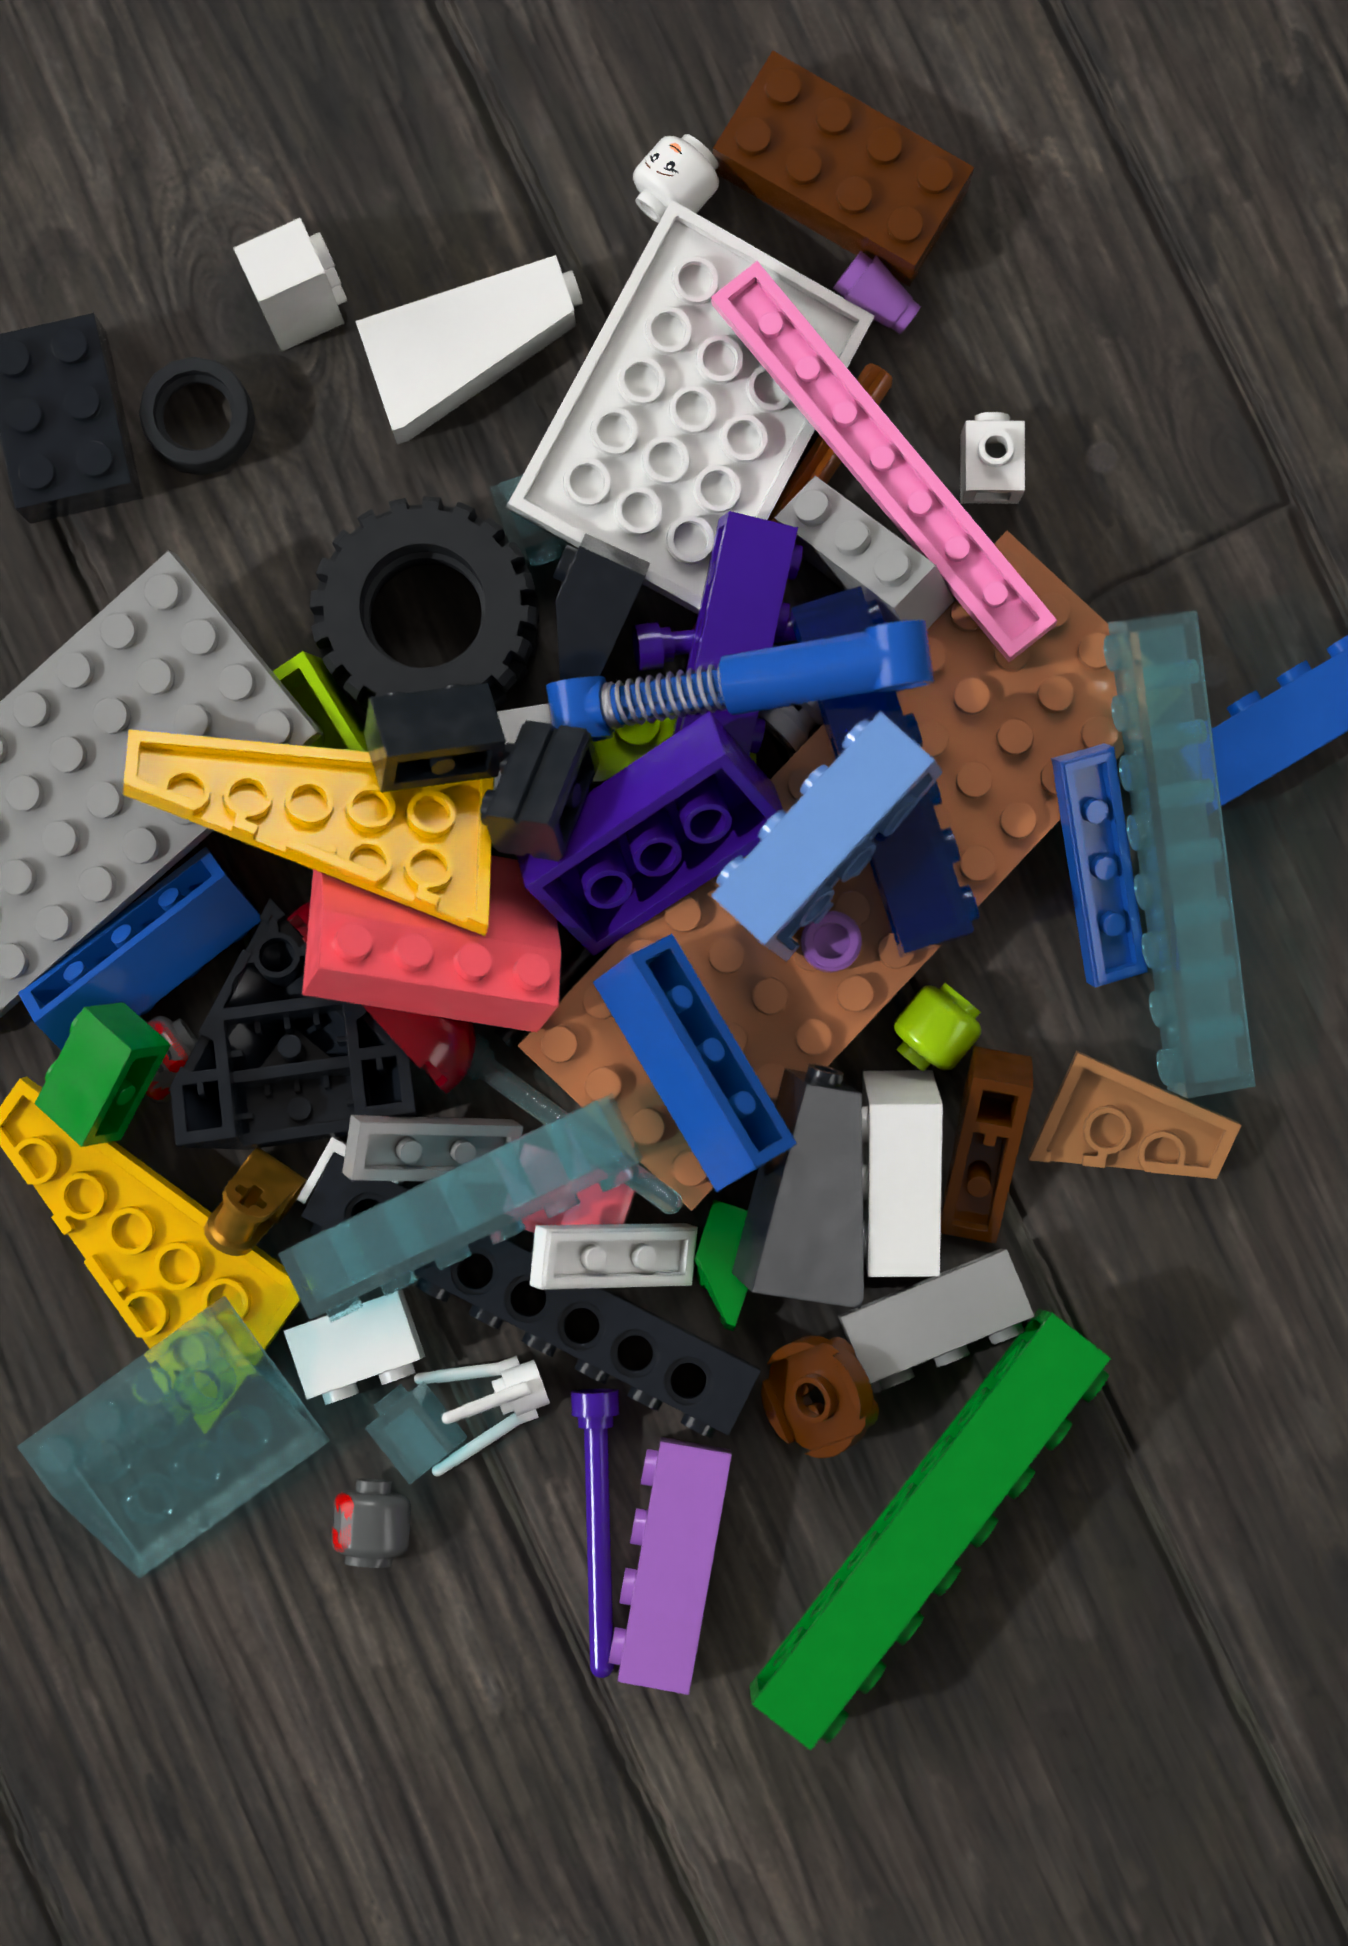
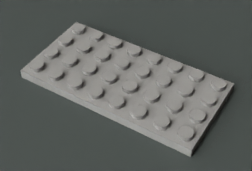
(67, 833)

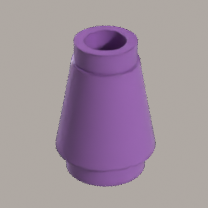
(877, 291)

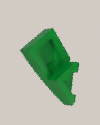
(716, 1260)

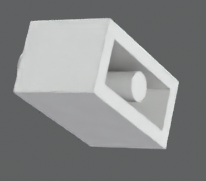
(355, 1347)

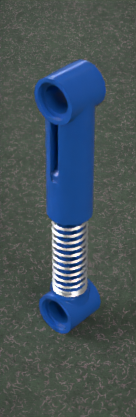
(875, 660)

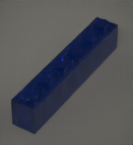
(917, 859)

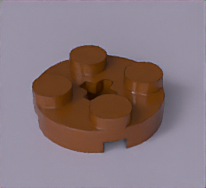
(846, 1392)

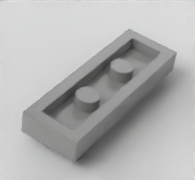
(419, 1146)

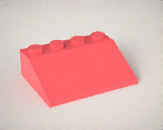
(413, 962)

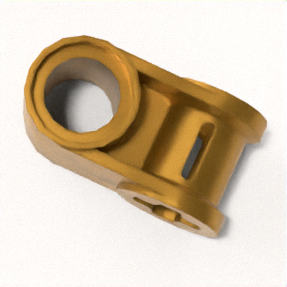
(253, 1203)

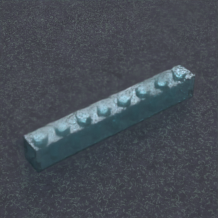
(1180, 853)

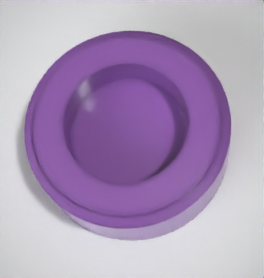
(831, 942)

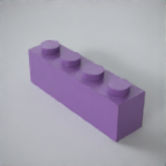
(673, 1565)

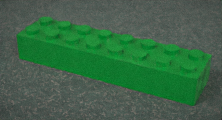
(927, 1528)

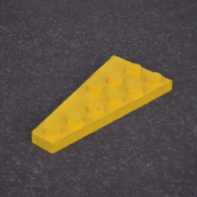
(327, 815)
(139, 1230)

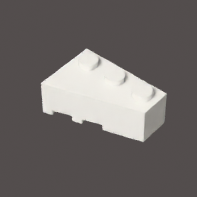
(293, 282)
(901, 1173)

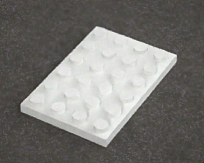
(676, 411)

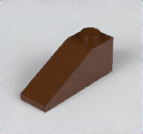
(986, 1143)

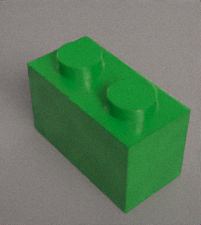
(102, 1073)

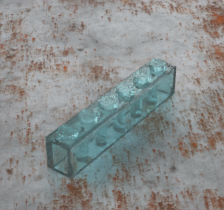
(460, 1207)

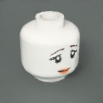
(676, 171)

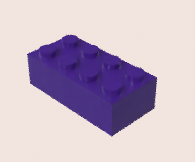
(654, 834)

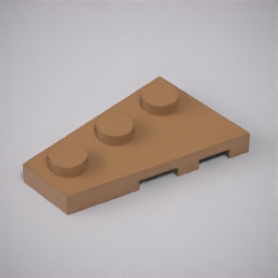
(1131, 1124)

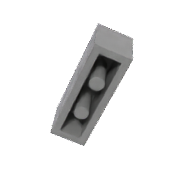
(863, 553)
(938, 1318)

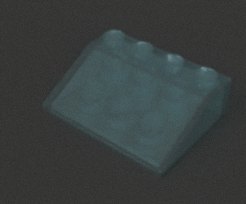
(175, 1440)

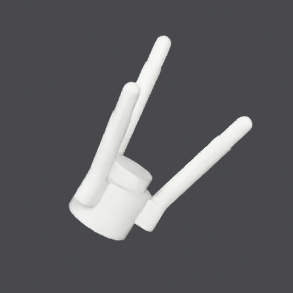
(517, 1390)

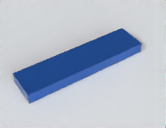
(1099, 864)

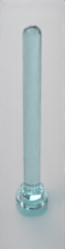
(545, 1111)

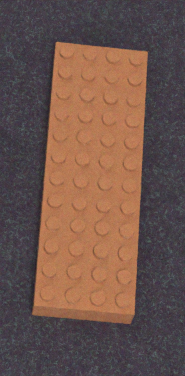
(993, 738)

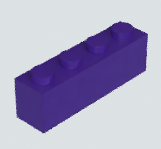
(743, 605)

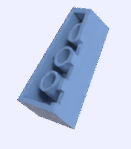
(826, 833)

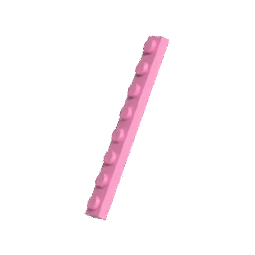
(883, 461)

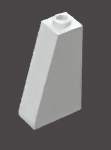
(463, 340)

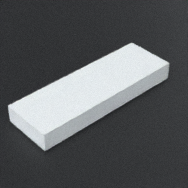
(613, 1255)

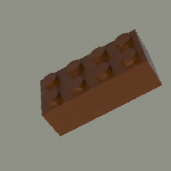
(841, 167)

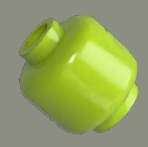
(937, 1028)

